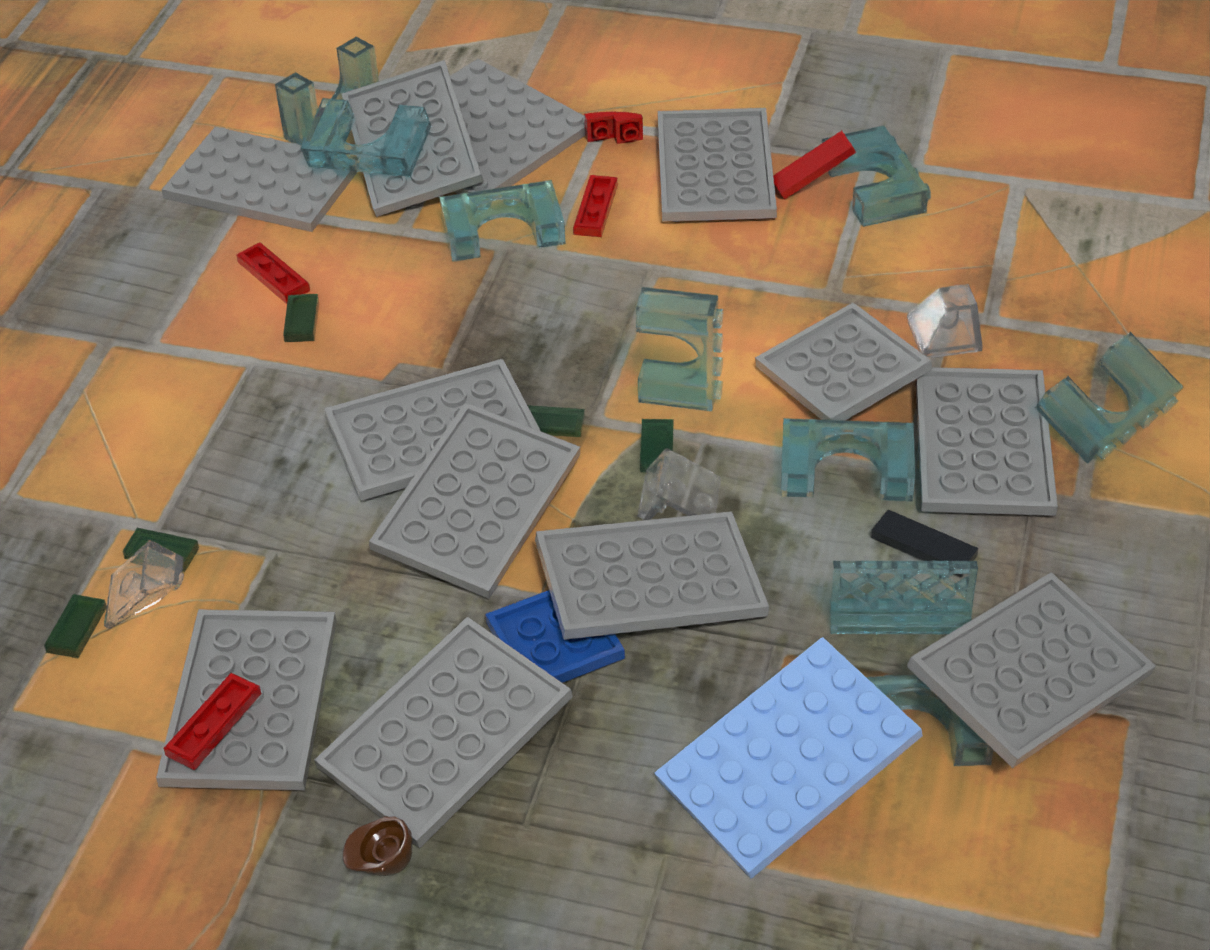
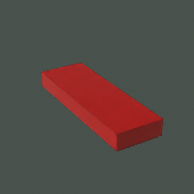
(813, 164)
(595, 206)
(272, 272)
(212, 721)

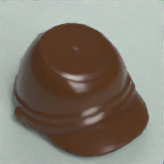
(379, 847)

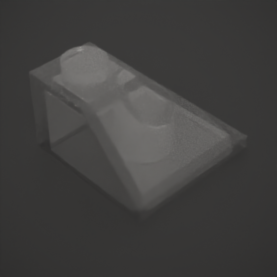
(947, 323)
(142, 582)

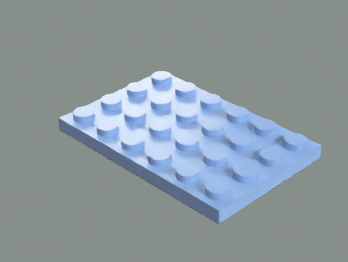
(787, 756)

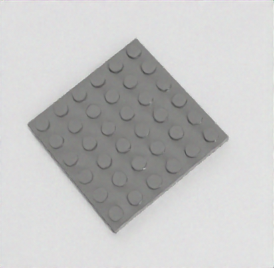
(511, 124)

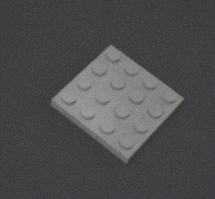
(843, 364)

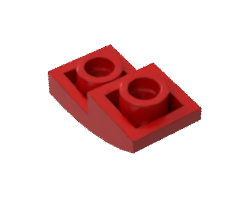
(618, 125)

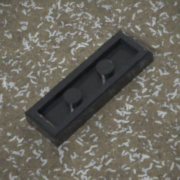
(921, 540)

